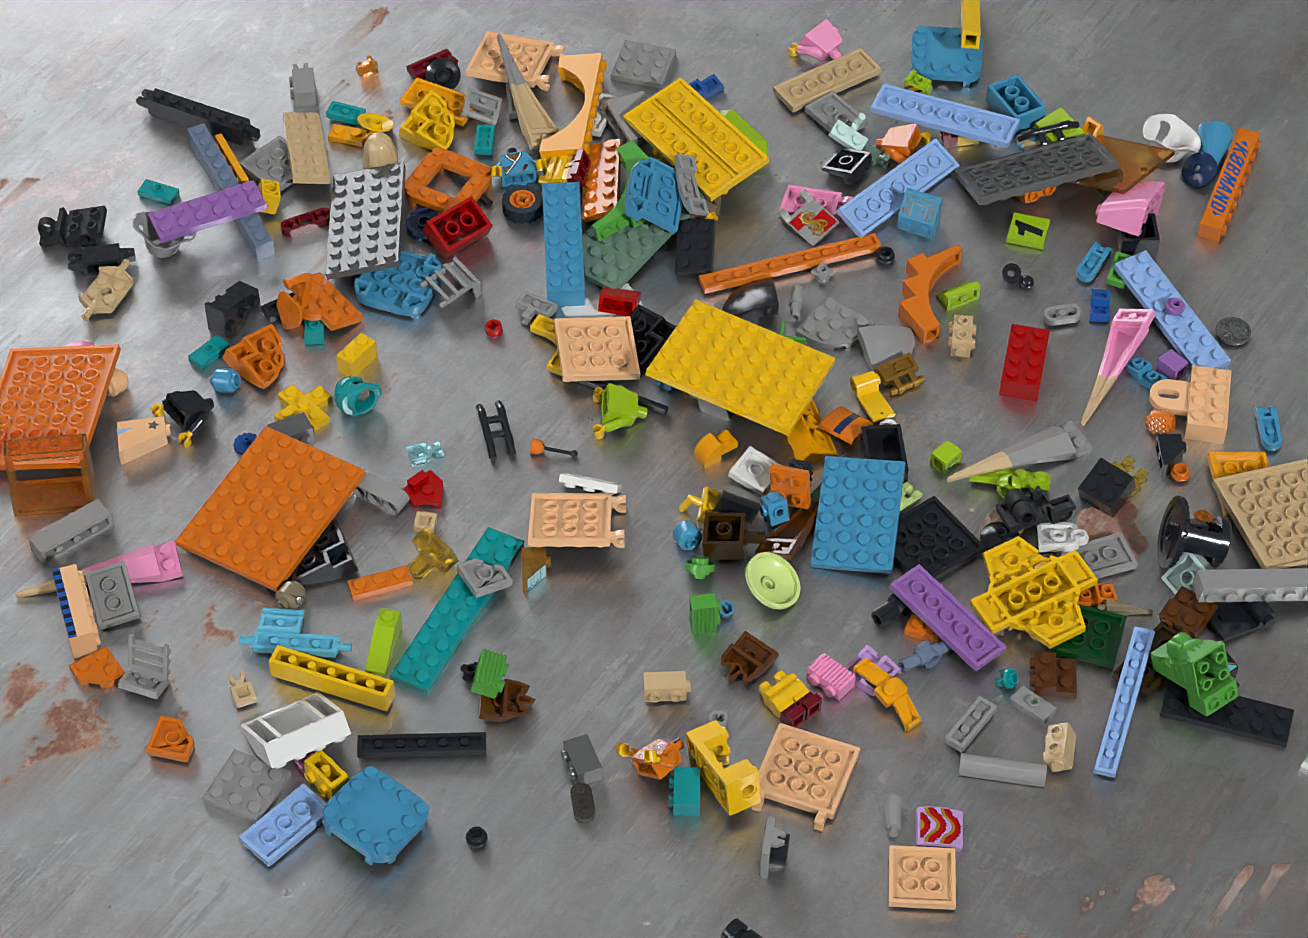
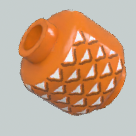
(1160, 422)

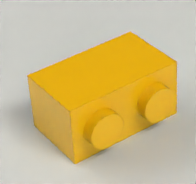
(356, 355)

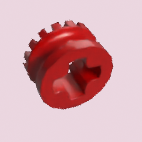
(493, 323)

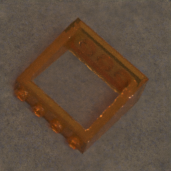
(51, 494)

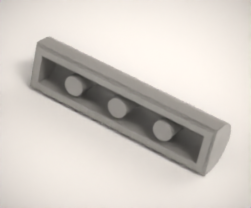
(1002, 770)

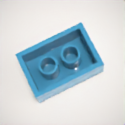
(1017, 100)

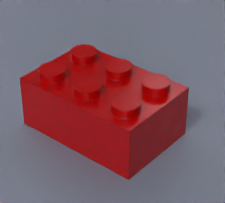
(457, 227)

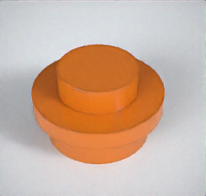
(1180, 472)

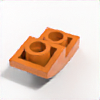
(1097, 595)

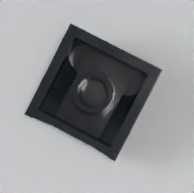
(848, 164)

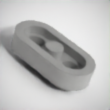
(1062, 314)

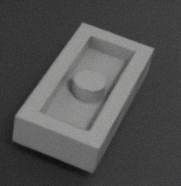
(1032, 705)

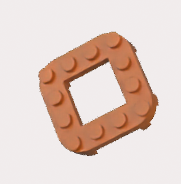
(439, 160)

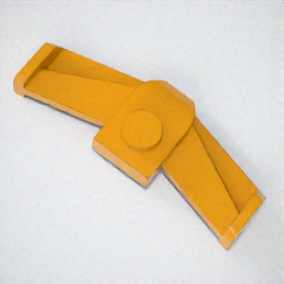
(890, 692)

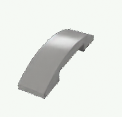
(687, 185)

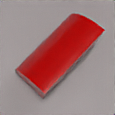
(618, 301)

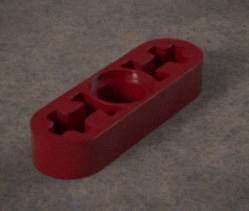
(303, 228)

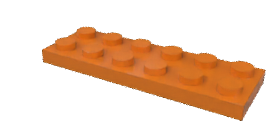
(602, 181)

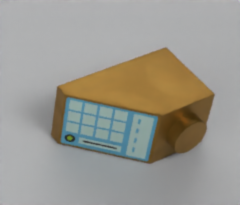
(534, 566)

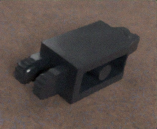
(98, 256)

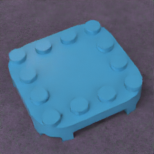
(939, 55)
(399, 287)
(375, 815)

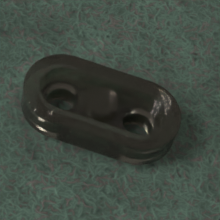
(582, 801)

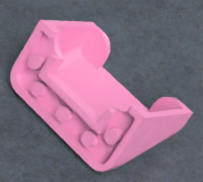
(1130, 210)

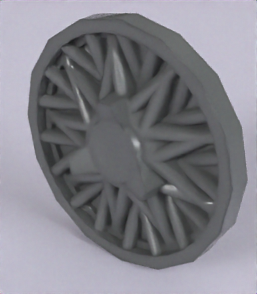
(1233, 331)

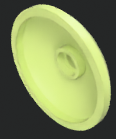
(772, 580)

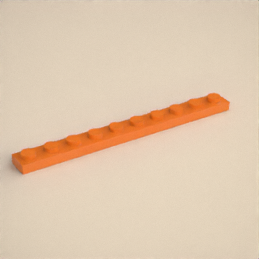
(789, 263)

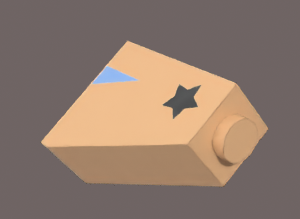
(141, 437)

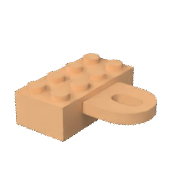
(1201, 400)

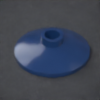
(1204, 175)

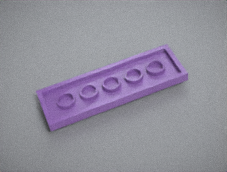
(207, 211)
(947, 617)

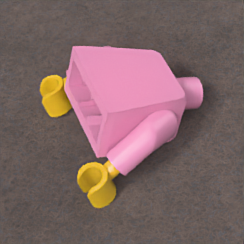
(819, 42)

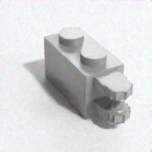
(303, 86)

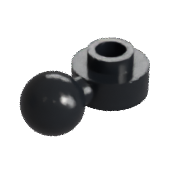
(1026, 282)

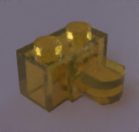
(432, 554)

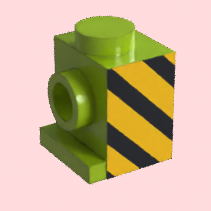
(918, 83)

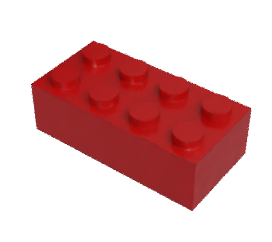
(1024, 362)

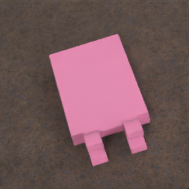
(828, 199)

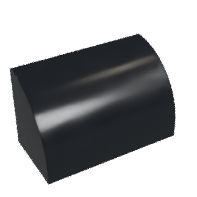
(733, 503)

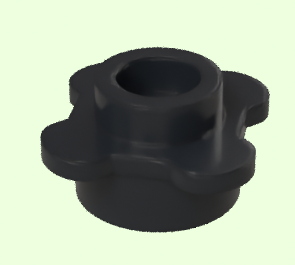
(467, 675)

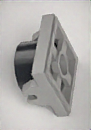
(774, 848)

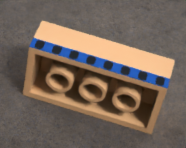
(76, 610)

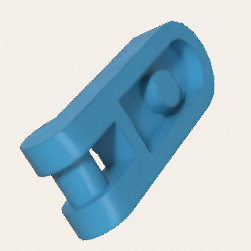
(1093, 262)
(1268, 427)

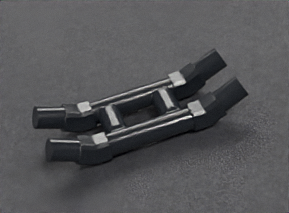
(1040, 132)
(490, 435)

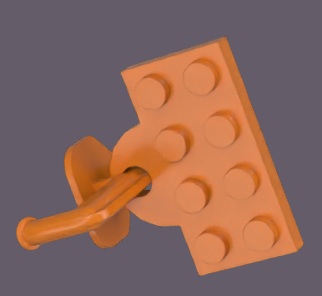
(313, 301)

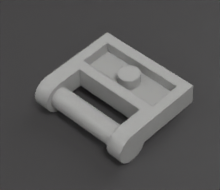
(482, 102)

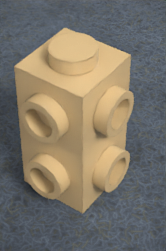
(962, 332)
(665, 686)
(1059, 747)

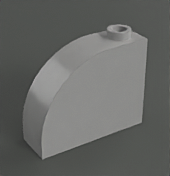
(614, 111)

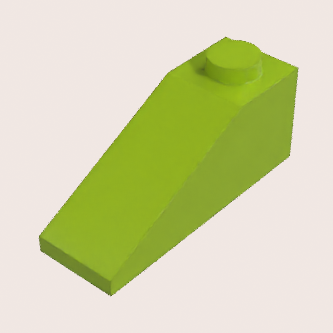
(383, 641)

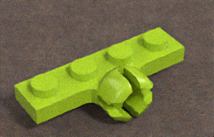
(1014, 478)

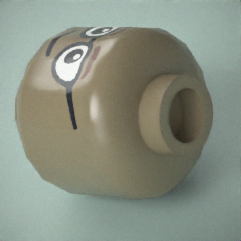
(290, 595)

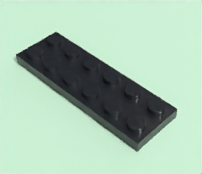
(1238, 717)

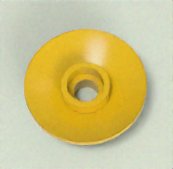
(375, 122)

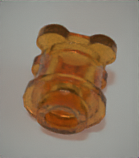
(367, 67)

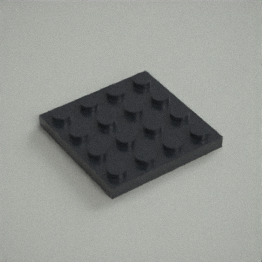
(934, 540)

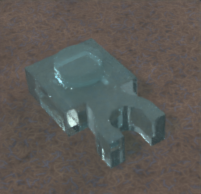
(422, 453)

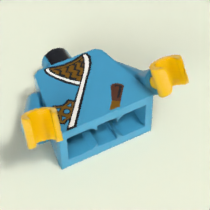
(517, 168)

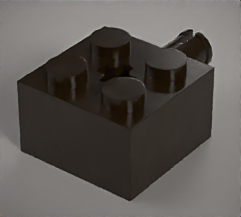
(727, 536)

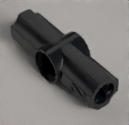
(890, 611)

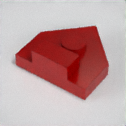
(425, 489)

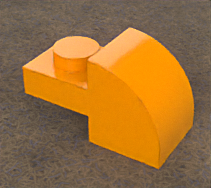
(711, 448)

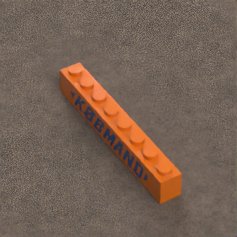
(1229, 185)

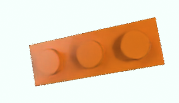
(379, 583)

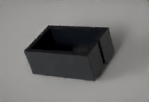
(883, 443)

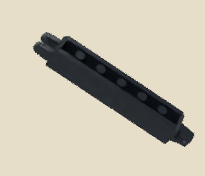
(192, 113)

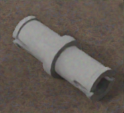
(795, 303)

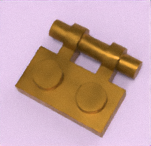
(898, 368)

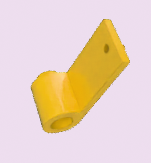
(866, 390)

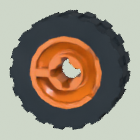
(522, 204)

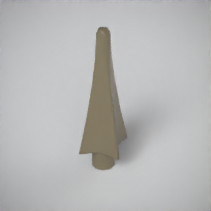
(1122, 609)

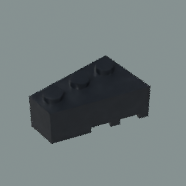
(231, 309)

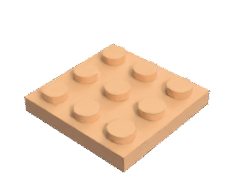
(922, 877)

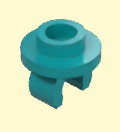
(1008, 678)

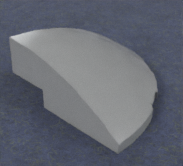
(884, 343)

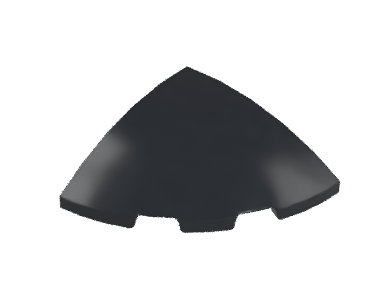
(753, 300)
(649, 333)
(327, 559)

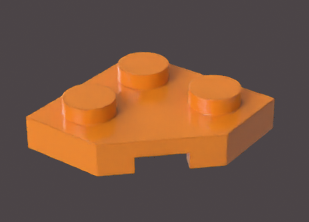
(98, 669)
(170, 740)

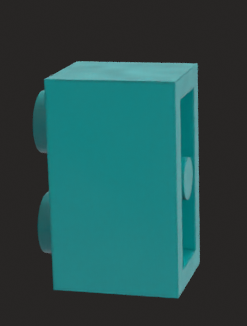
(686, 791)

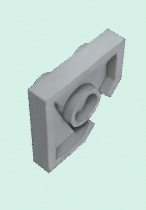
(483, 578)

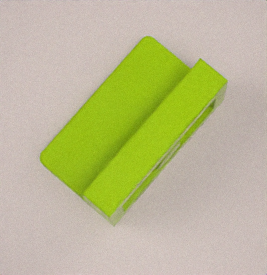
(959, 295)

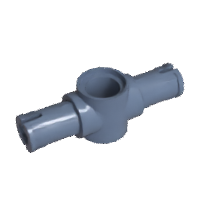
(924, 654)

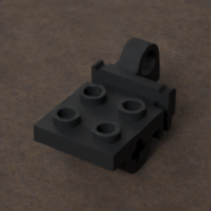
(79, 226)
(1032, 509)

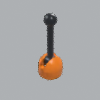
(538, 447)

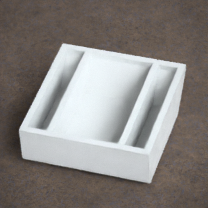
(296, 730)

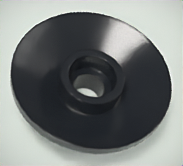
(440, 67)
(991, 537)

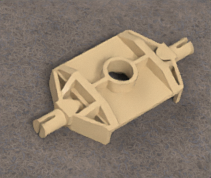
(110, 280)

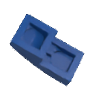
(708, 86)
(1100, 305)

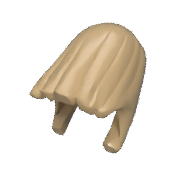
(379, 151)

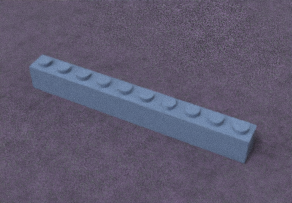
(223, 178)

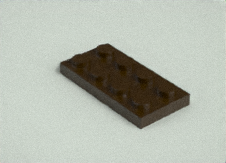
(1151, 678)

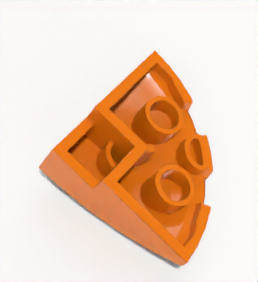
(257, 357)

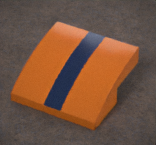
(844, 424)

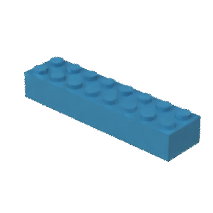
(563, 244)

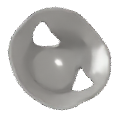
(152, 243)

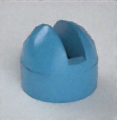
(728, 608)

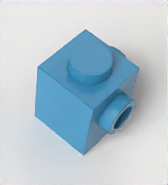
(774, 508)

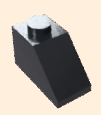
(1169, 451)

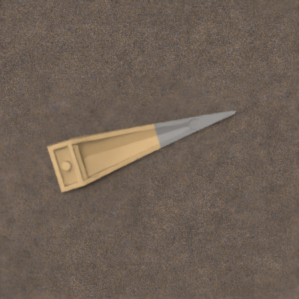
(533, 119)

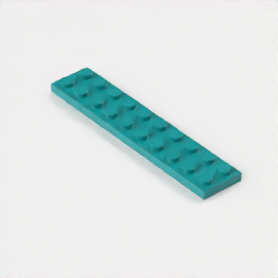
(452, 617)

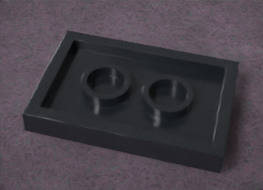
(695, 247)

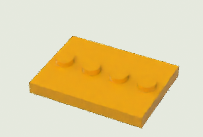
(1232, 463)

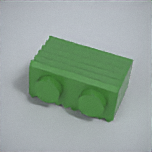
(704, 613)
(489, 673)

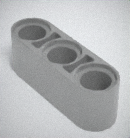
(382, 494)

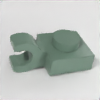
(878, 157)

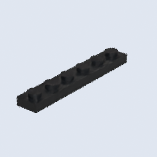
(421, 744)

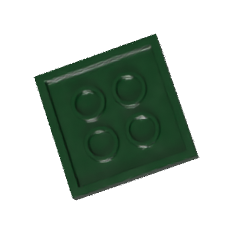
(1099, 641)

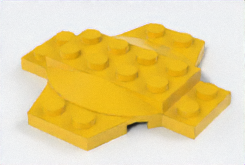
(1034, 592)

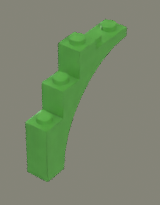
(616, 219)

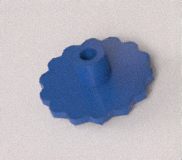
(243, 442)

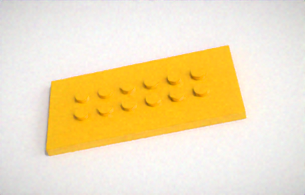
(685, 123)

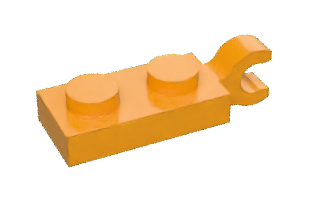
(348, 135)

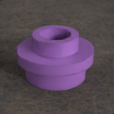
(1175, 306)

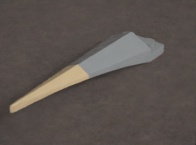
(1049, 445)

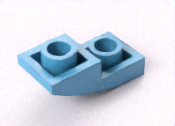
(1142, 371)

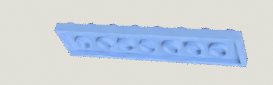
(945, 115)
(886, 195)
(1183, 331)

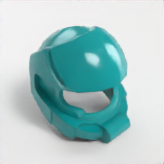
(349, 391)

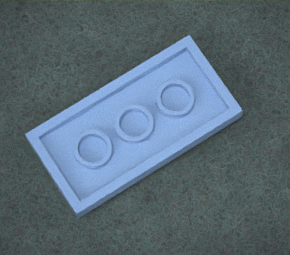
(284, 825)

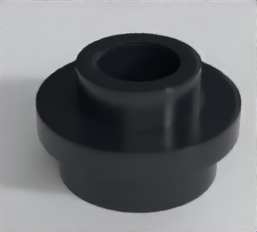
(885, 255)
(476, 832)

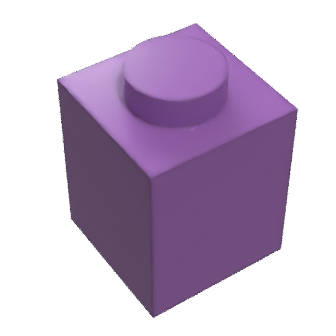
(1172, 365)

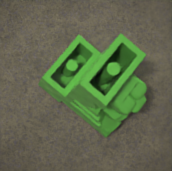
(1198, 668)

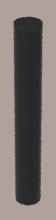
(460, 180)

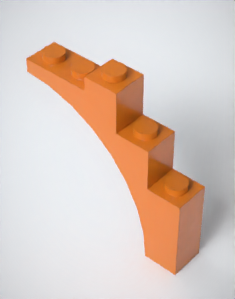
(922, 275)

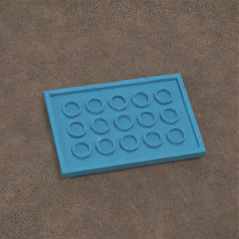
(858, 514)

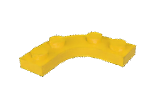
(545, 327)

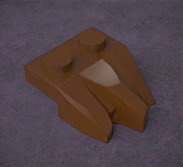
(748, 658)
(506, 705)

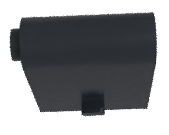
(1239, 618)

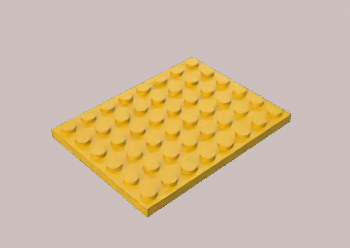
(741, 367)

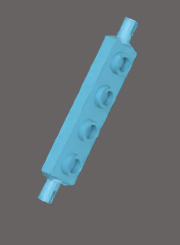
(306, 643)

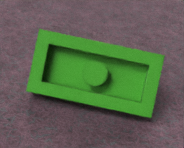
(1113, 277)

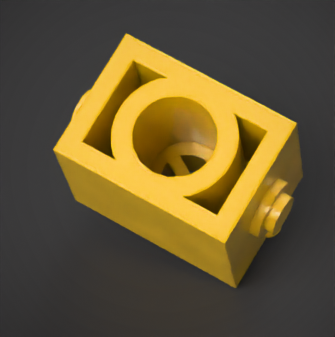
(271, 193)

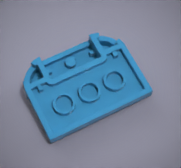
(653, 194)

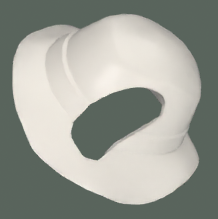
(1179, 138)

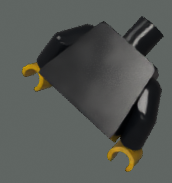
(187, 410)

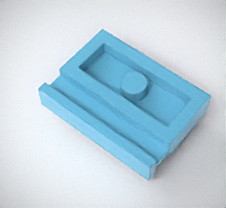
(281, 620)

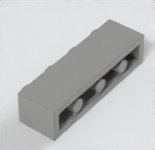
(70, 531)

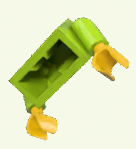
(618, 409)

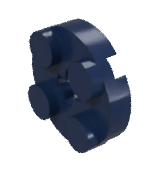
(414, 222)

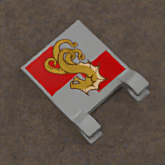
(810, 220)

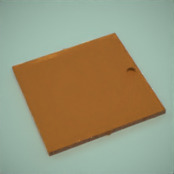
(1134, 161)

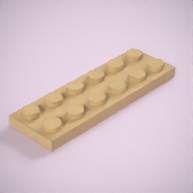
(829, 77)
(306, 148)

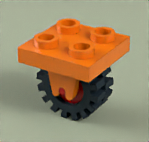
(793, 482)

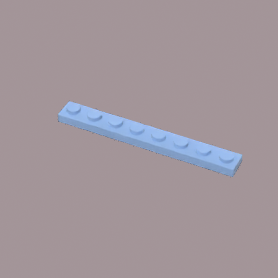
(1124, 702)

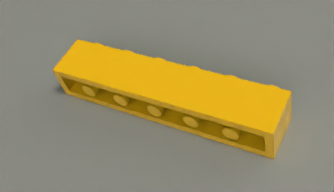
(332, 678)

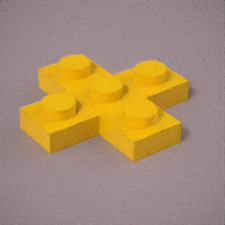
(310, 403)

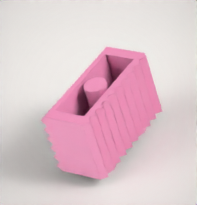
(830, 677)

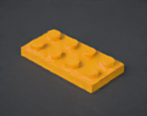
(421, 88)

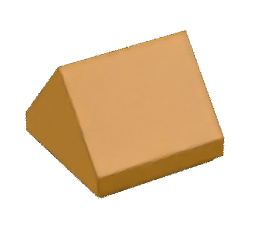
(1093, 127)

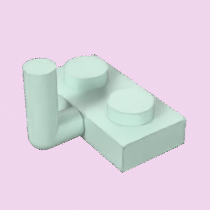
(848, 135)

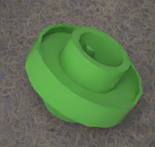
(699, 566)

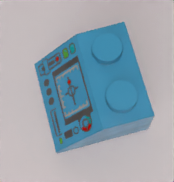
(920, 213)

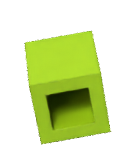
(945, 458)

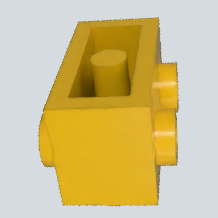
(324, 774)

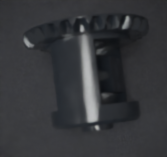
(1182, 534)

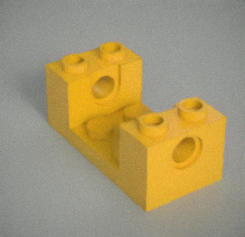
(733, 786)

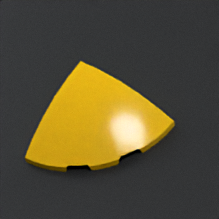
(429, 124)

